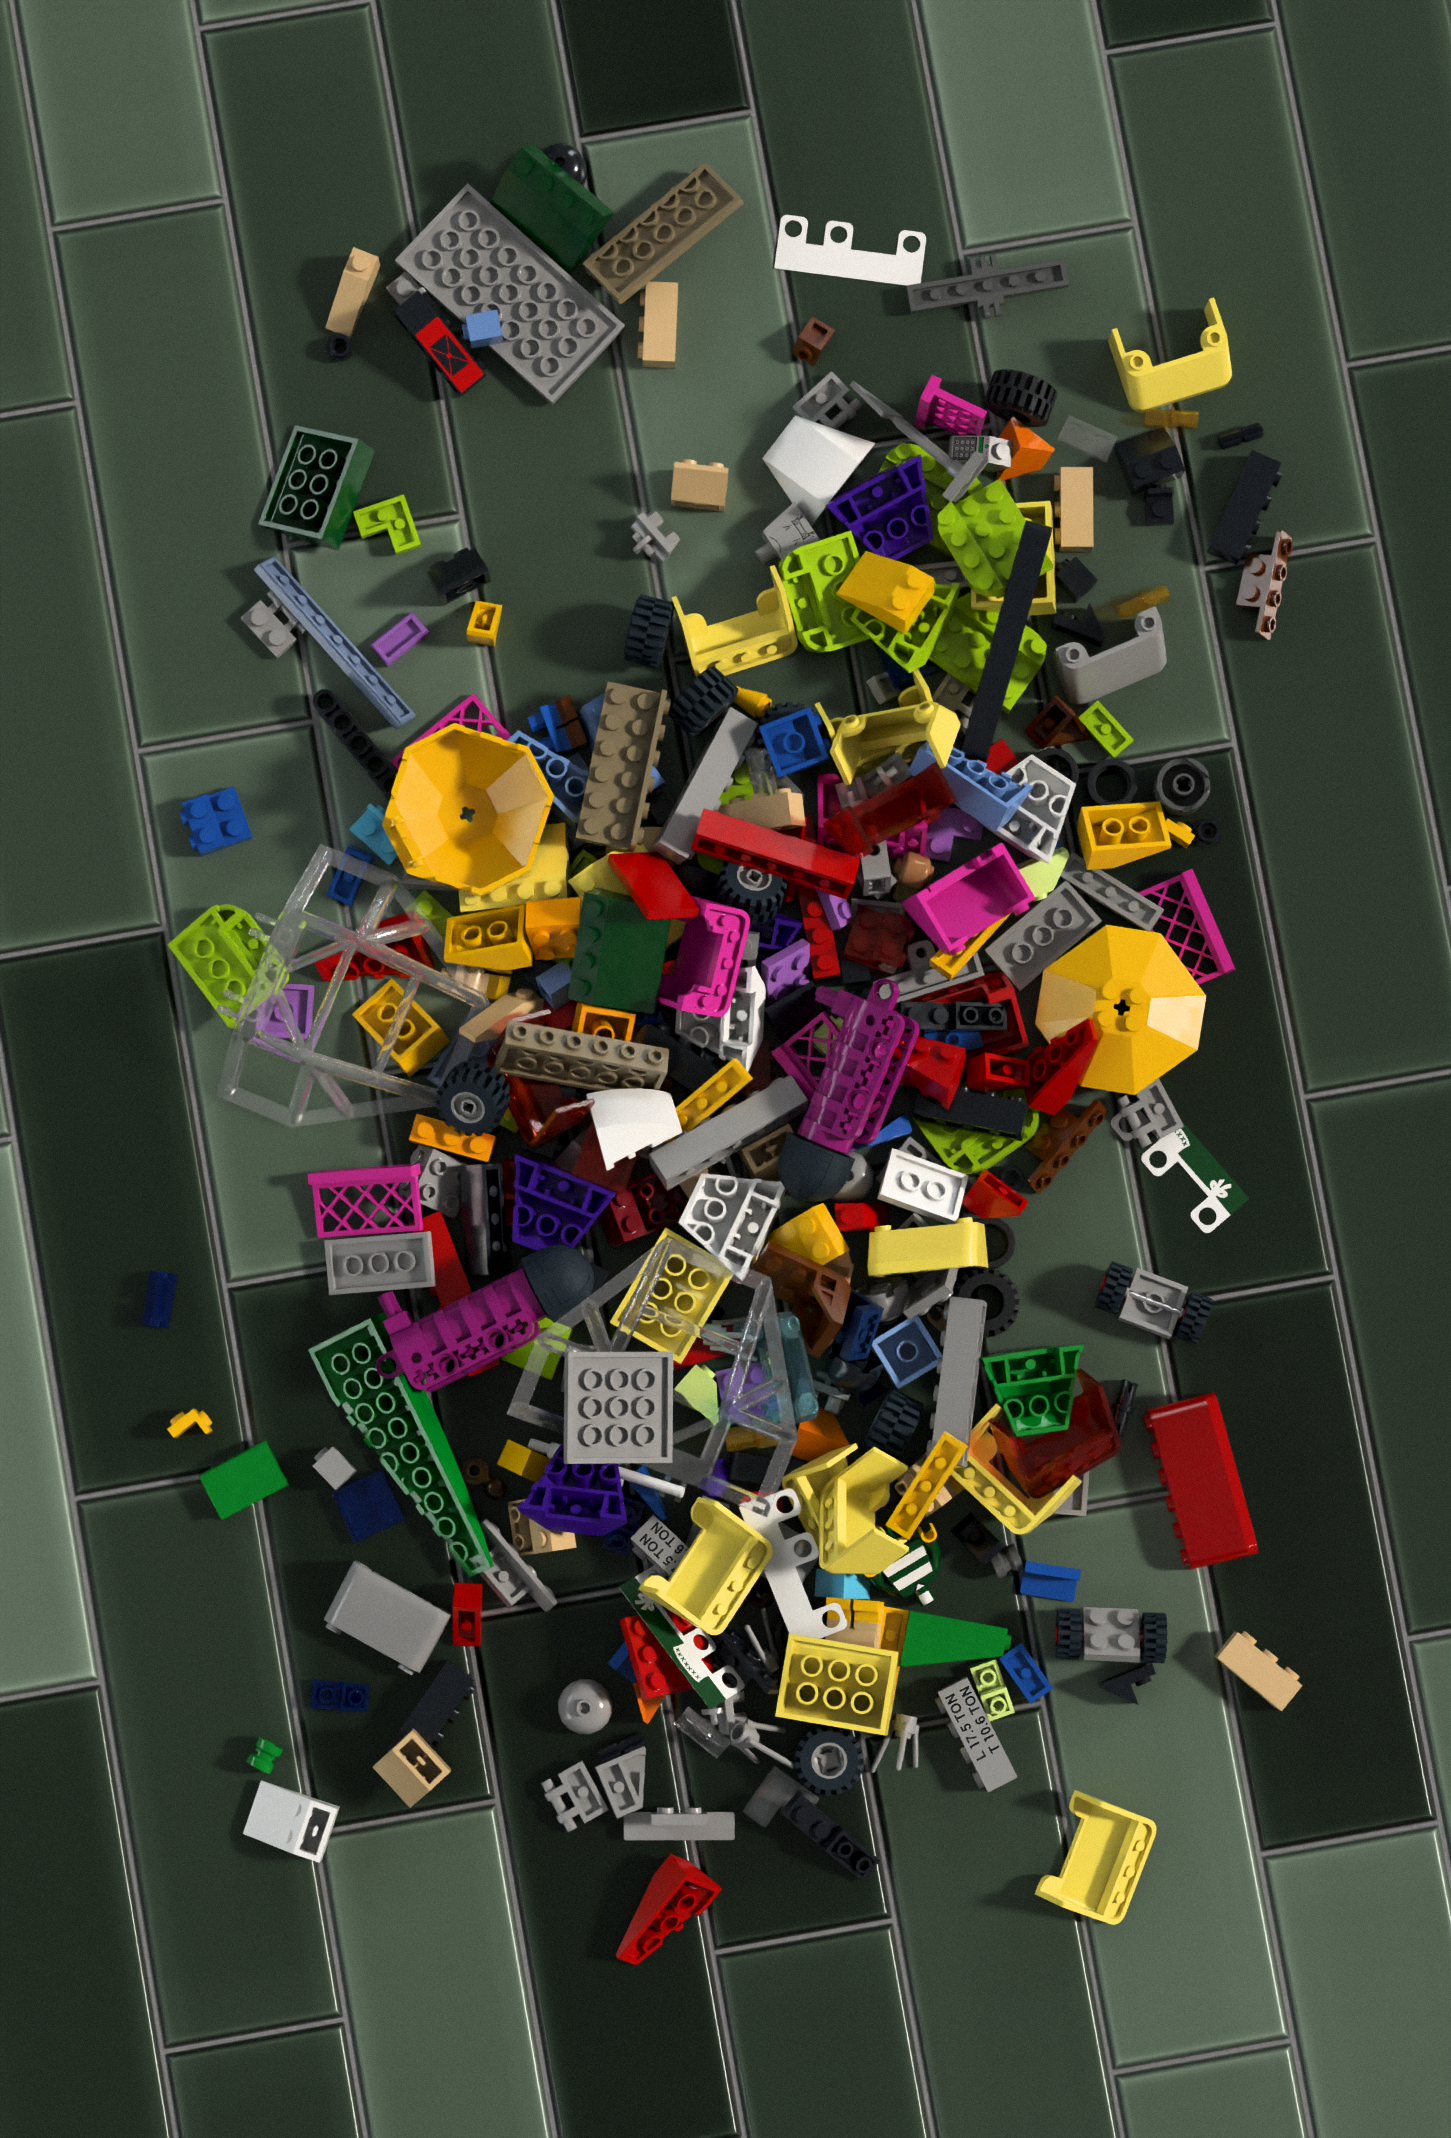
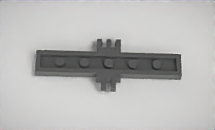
(987, 286)

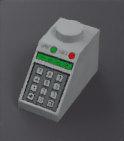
(996, 449)

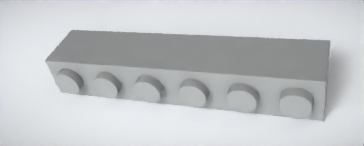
(706, 784)
(728, 1132)
(958, 1371)

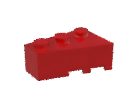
(933, 1068)

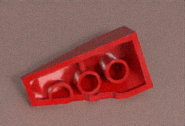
(363, 965)
(1059, 1067)
(671, 1898)

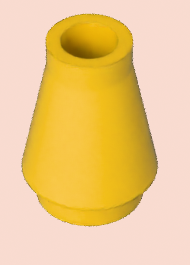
(753, 702)

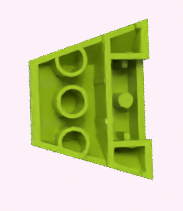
(917, 645)

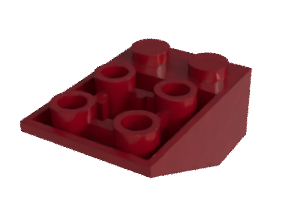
(641, 1211)

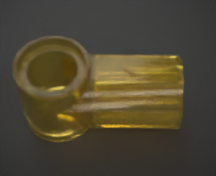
(741, 1438)

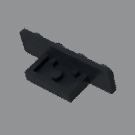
(733, 1652)

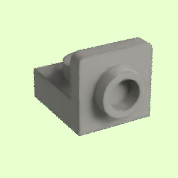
(403, 288)

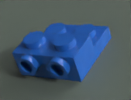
(796, 742)
(215, 821)

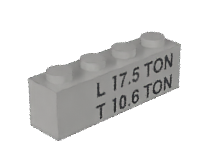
(659, 1547)
(976, 1735)

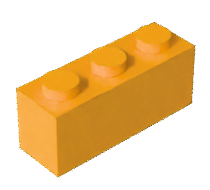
(440, 1137)

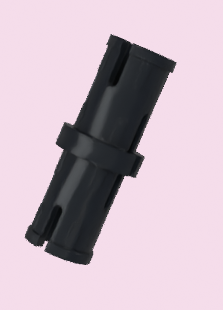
(1123, 1405)

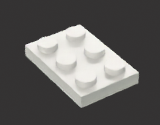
(922, 1187)

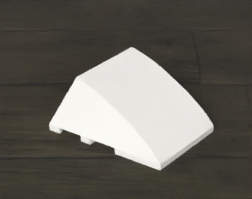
(814, 463)
(1040, 817)
(739, 1030)
(632, 1120)
(732, 1215)

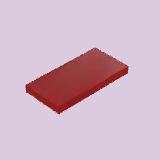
(653, 885)

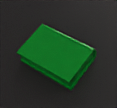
(243, 1479)

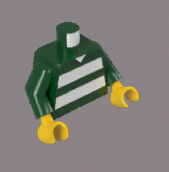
(913, 1570)

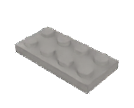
(1042, 935)
(380, 1263)

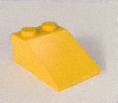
(888, 590)
(1121, 833)
(489, 939)
(419, 1036)
(811, 1236)

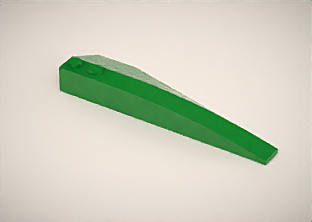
(404, 1434)

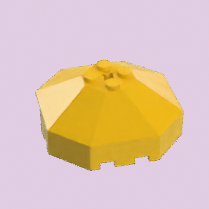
(475, 772)
(1151, 979)

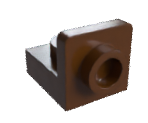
(812, 341)

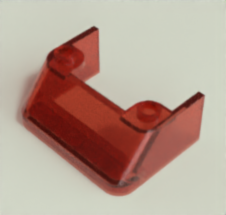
(891, 812)
(539, 1105)
(1060, 1454)

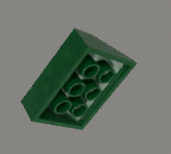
(550, 207)
(317, 486)
(617, 954)

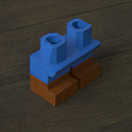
(562, 726)

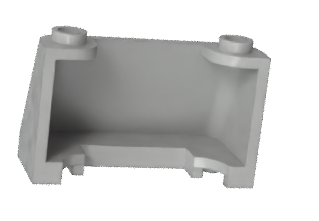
(1093, 677)
(387, 1617)

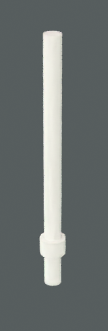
(626, 1474)

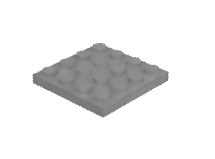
(618, 1407)

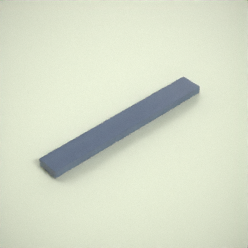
(335, 642)

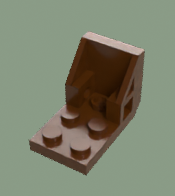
(814, 1290)

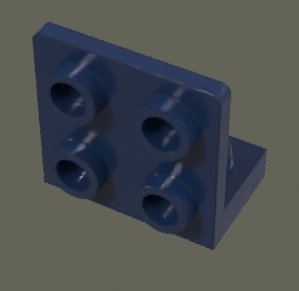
(858, 1327)

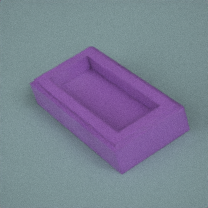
(399, 639)

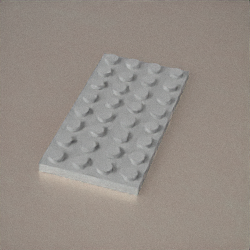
(483, 263)

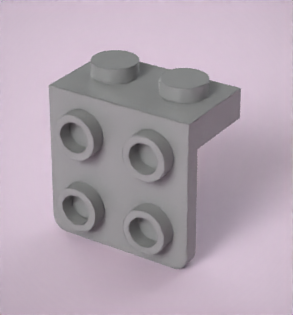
(437, 1182)

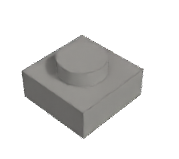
(882, 688)

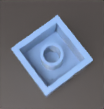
(906, 1351)

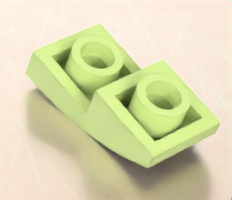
(991, 1689)

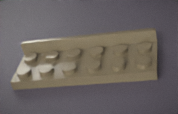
(662, 233)
(622, 767)
(579, 1059)

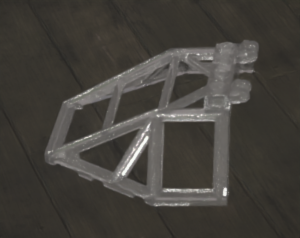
(279, 961)
(734, 1405)

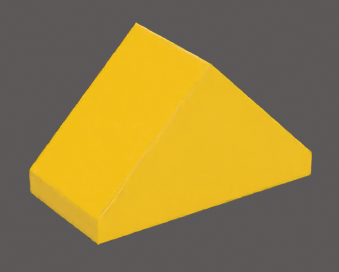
(484, 623)
(523, 1461)

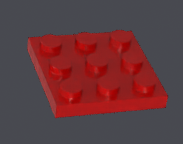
(653, 1666)

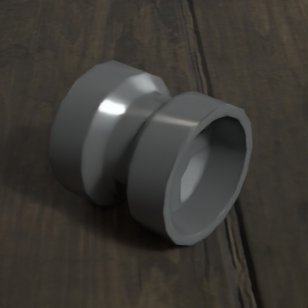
(1006, 1560)

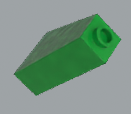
(946, 1639)

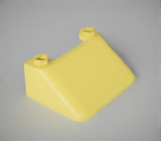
(714, 1570)
(1101, 1860)

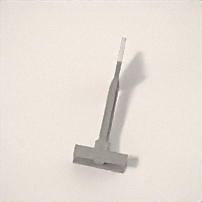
(963, 474)

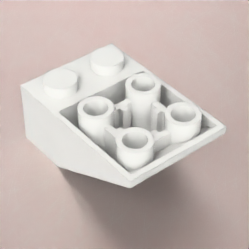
(291, 1821)

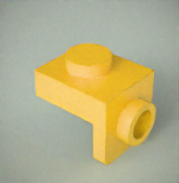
(1180, 833)
(183, 1422)

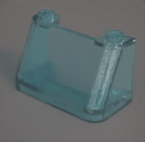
(797, 1366)

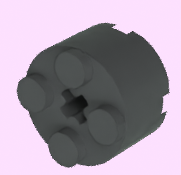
(1195, 793)

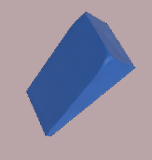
(345, 885)
(890, 1130)
(650, 1496)

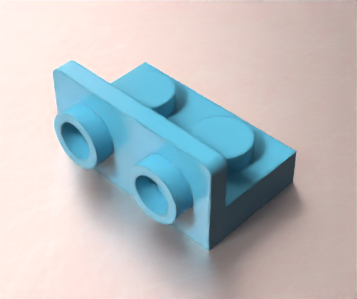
(372, 834)

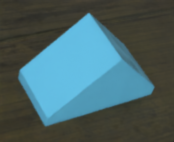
(841, 1585)

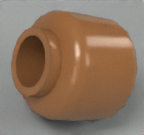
(913, 870)

